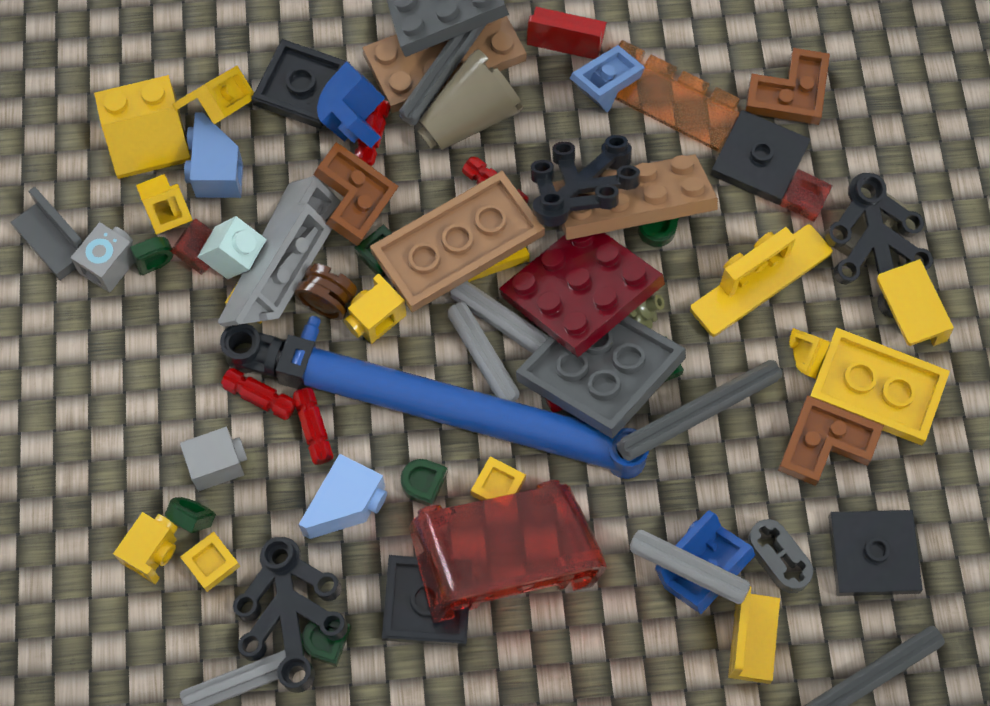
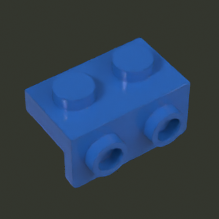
(714, 544)

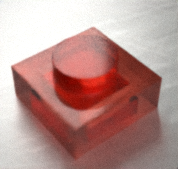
(806, 195)
(190, 245)

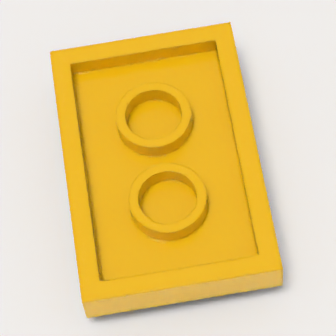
(880, 385)

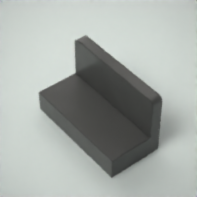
(48, 235)

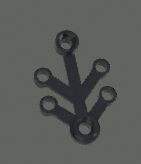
(554, 207)
(877, 235)
(287, 606)

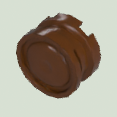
(325, 292)

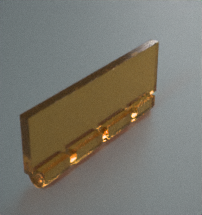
(680, 102)

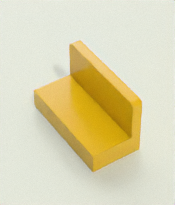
(221, 95)
(915, 304)
(754, 638)

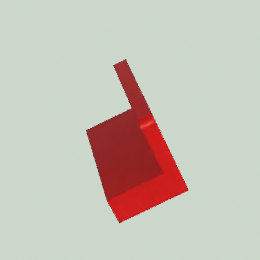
(565, 33)

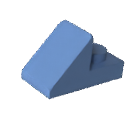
(607, 76)

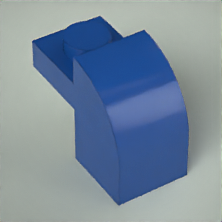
(347, 103)

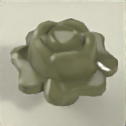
(646, 312)

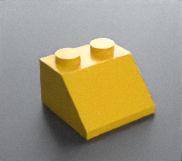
(142, 126)

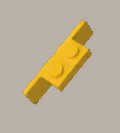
(759, 276)

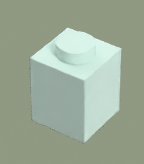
(232, 248)

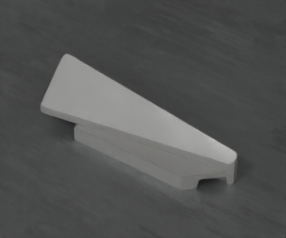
(291, 245)

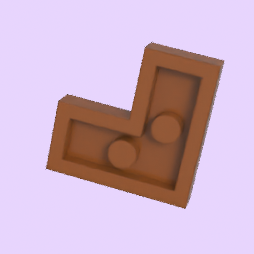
(794, 98)
(363, 191)
(823, 430)

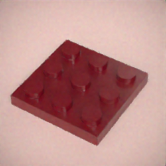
(581, 289)

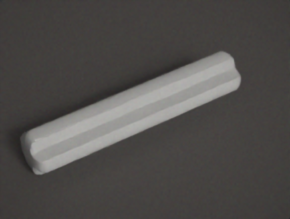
(499, 316)
(482, 352)
(690, 566)
(233, 682)

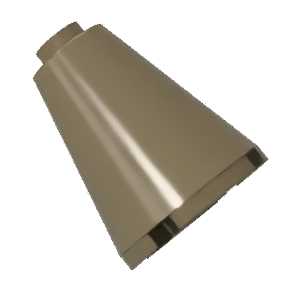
(469, 104)

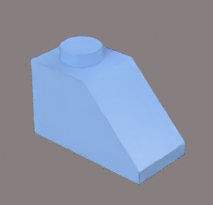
(344, 499)

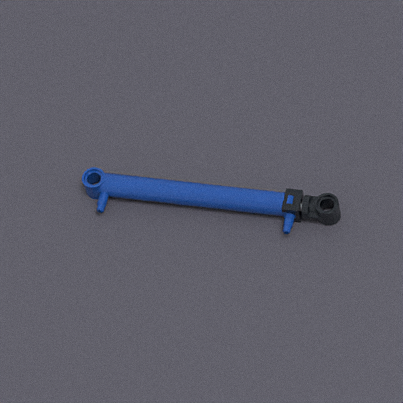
(303, 365)

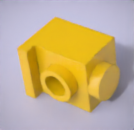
(163, 204)
(375, 311)
(147, 546)

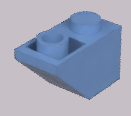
(214, 162)

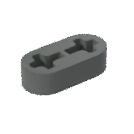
(787, 549)

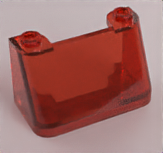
(504, 548)

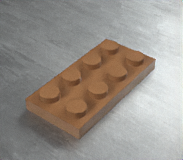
(400, 74)
(665, 192)
(457, 241)

